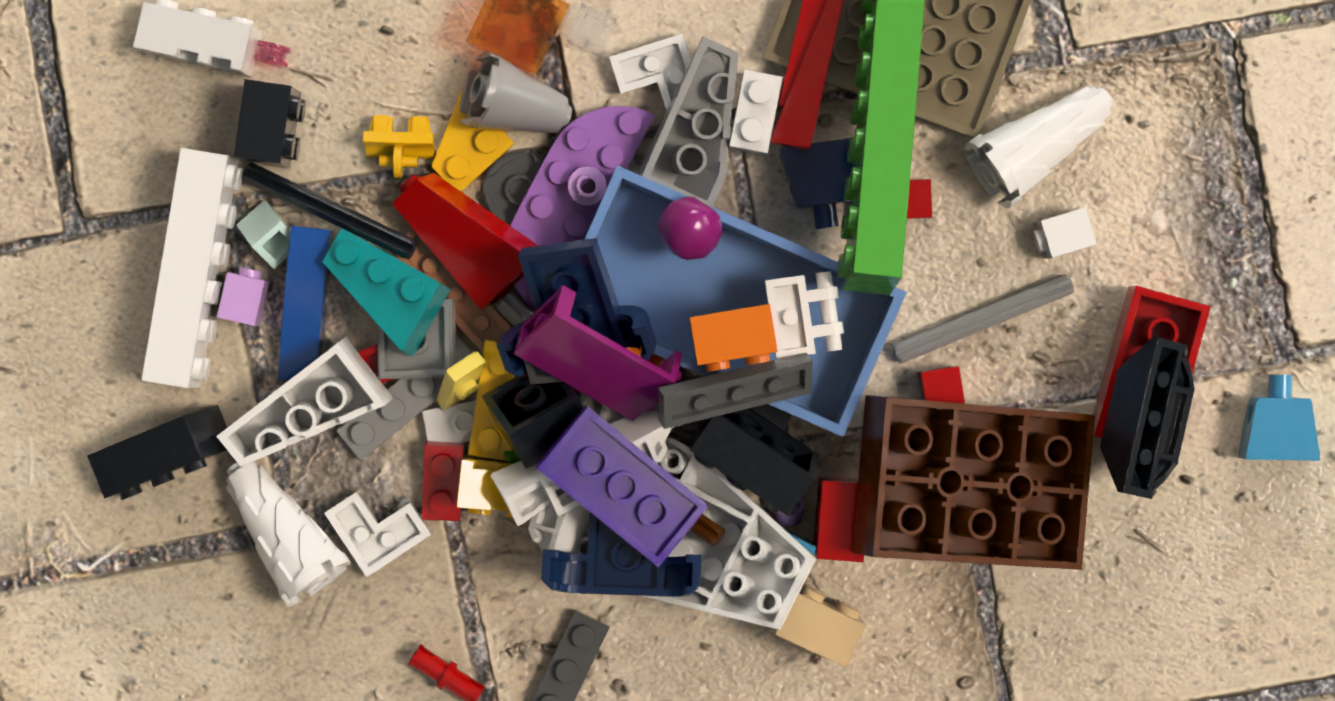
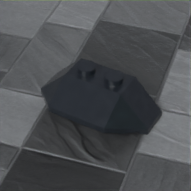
(1148, 417)

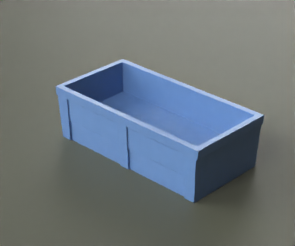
(733, 279)

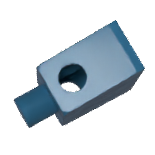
(1279, 425)

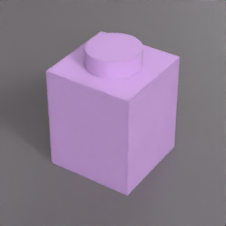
(243, 297)

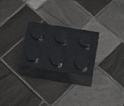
(757, 457)

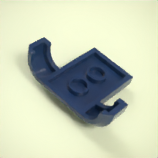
(583, 270)
(618, 569)

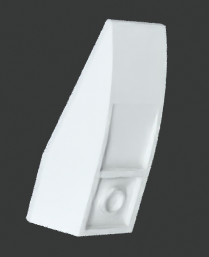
(755, 565)

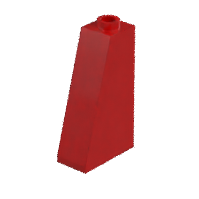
(464, 237)

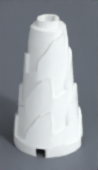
(1027, 149)
(285, 537)

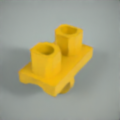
(399, 148)

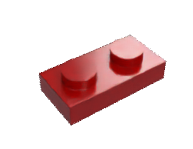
(441, 480)

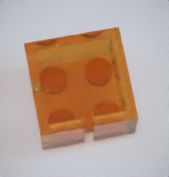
(519, 30)

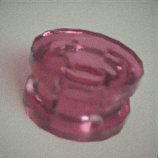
(272, 53)

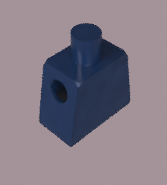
(818, 178)

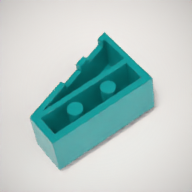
(387, 289)

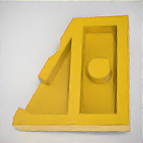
(468, 151)

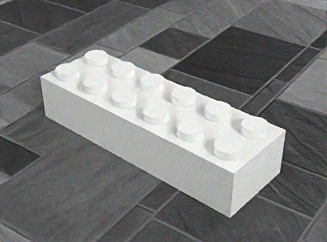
(191, 269)

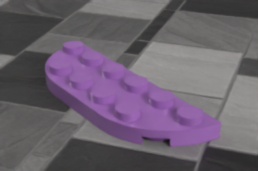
(593, 140)

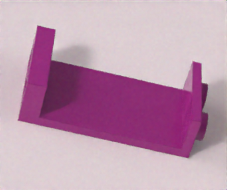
(591, 360)

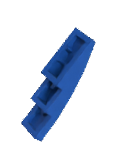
(304, 300)

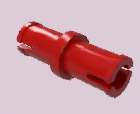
(445, 674)

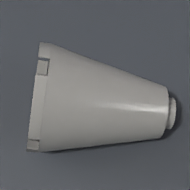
(511, 99)

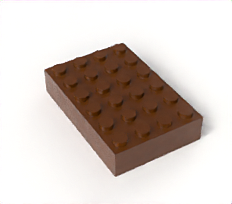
(972, 483)

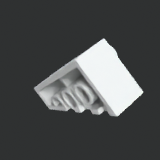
(317, 398)

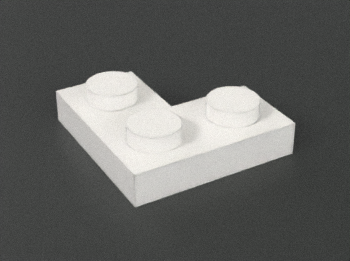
(653, 63)
(374, 542)

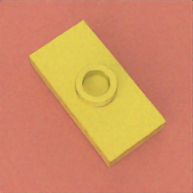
(460, 380)

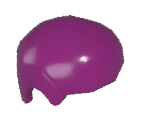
(689, 228)

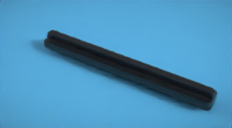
(329, 210)

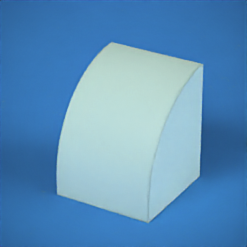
(267, 233)

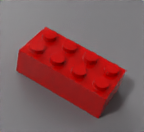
(1143, 316)

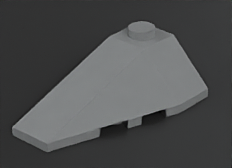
(696, 129)

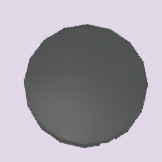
(498, 180)

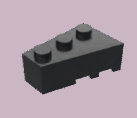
(159, 453)

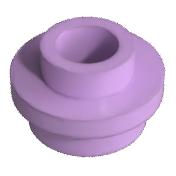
(574, 185)

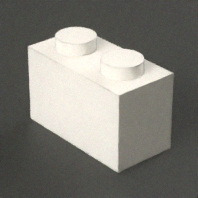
(755, 112)

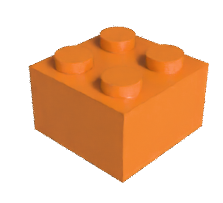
(733, 335)

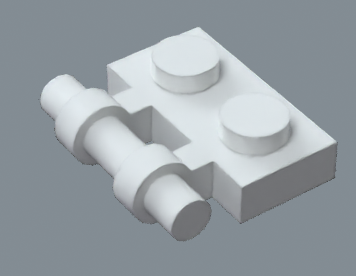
(792, 314)

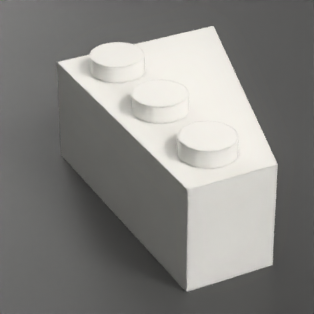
(198, 37)

